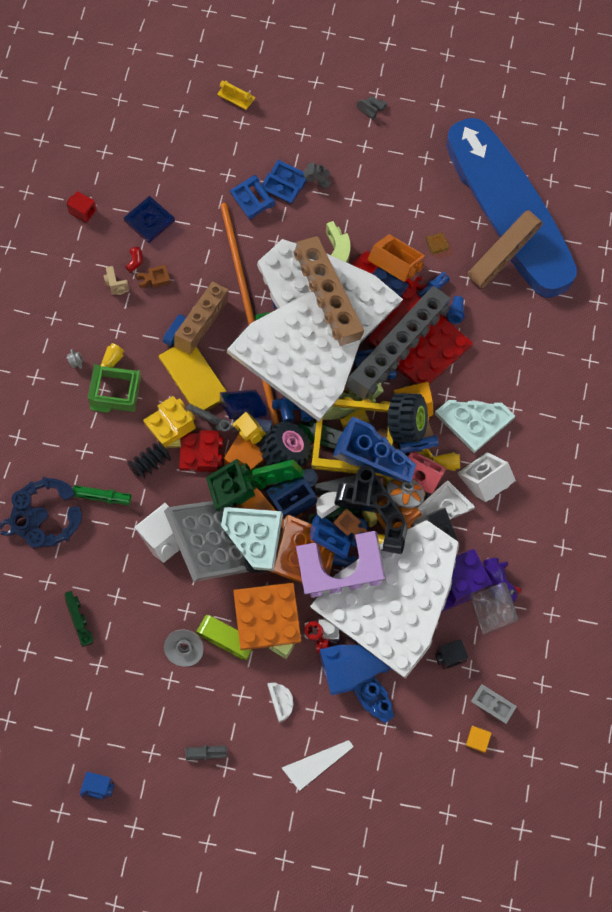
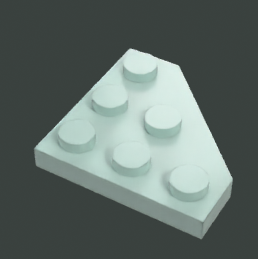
(474, 421)
(254, 534)

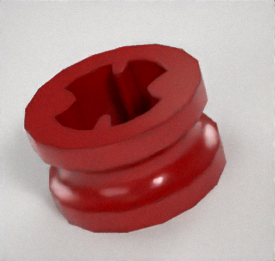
(307, 630)

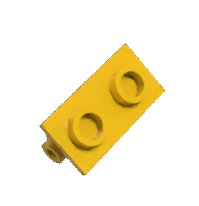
(235, 95)

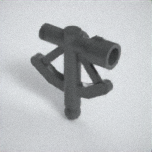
(221, 424)

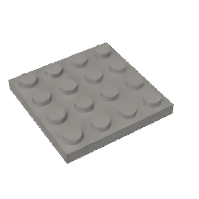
(204, 542)

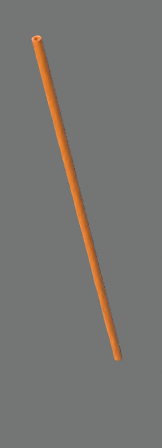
(246, 300)

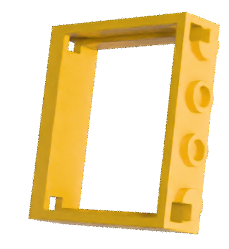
(337, 465)

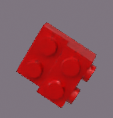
(201, 451)

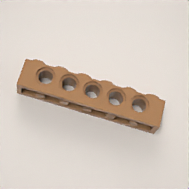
(313, 249)

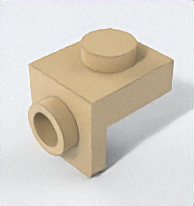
(118, 287)

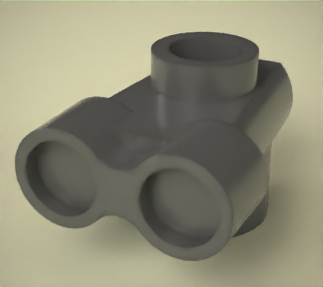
(317, 173)

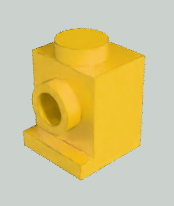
(249, 428)

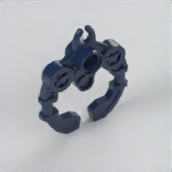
(36, 516)

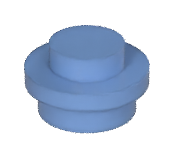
(310, 476)

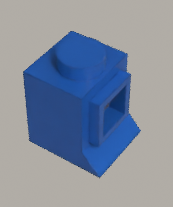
(97, 786)

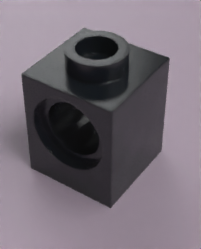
(451, 654)

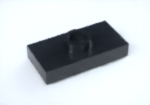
(442, 521)

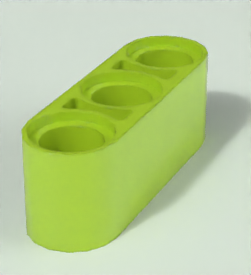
(222, 636)

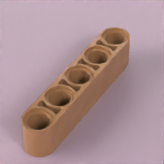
(505, 249)

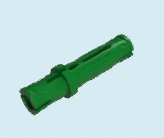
(109, 496)

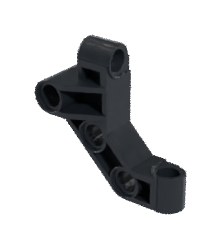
(366, 496)

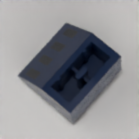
(292, 496)

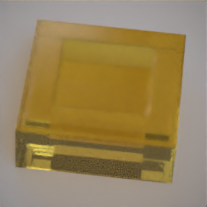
(437, 243)

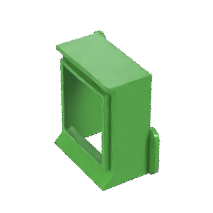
(104, 403)

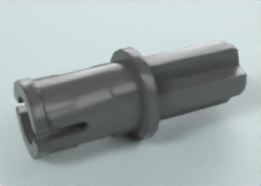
(205, 752)

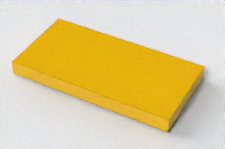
(193, 377)

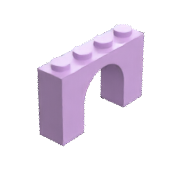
(369, 569)

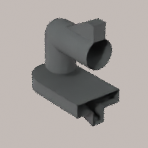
(371, 106)

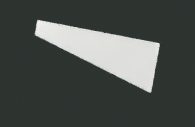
(309, 768)

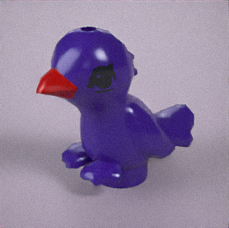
(497, 575)

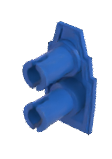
(286, 407)
(375, 699)

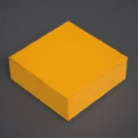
(478, 739)

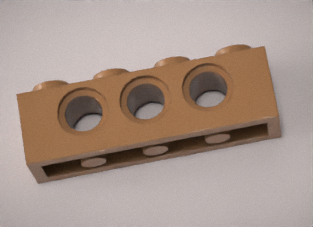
(201, 318)

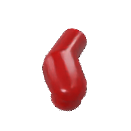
(137, 259)

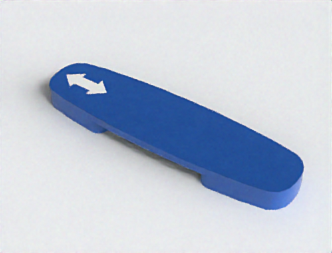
(504, 196)

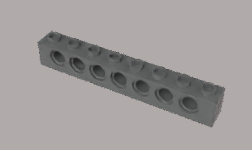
(398, 343)

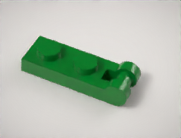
(276, 473)

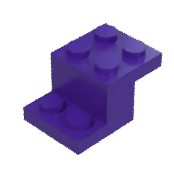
(467, 578)

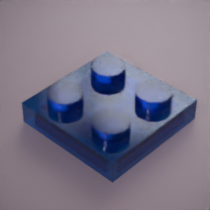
(149, 219)
(239, 402)

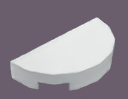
(325, 504)
(282, 700)

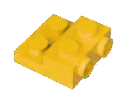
(170, 421)

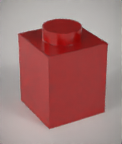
(81, 206)

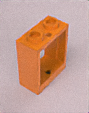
(396, 258)

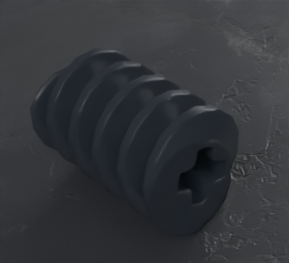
(148, 460)

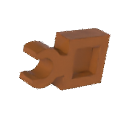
(157, 276)
(349, 523)

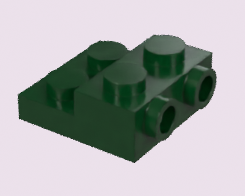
(231, 485)

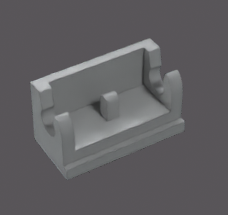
(493, 703)

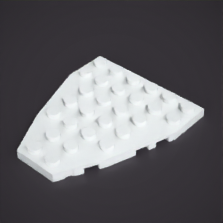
(287, 283)
(298, 353)
(400, 614)

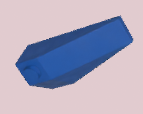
(365, 447)
(348, 666)

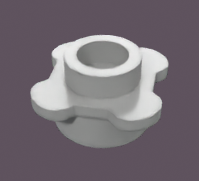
(75, 359)

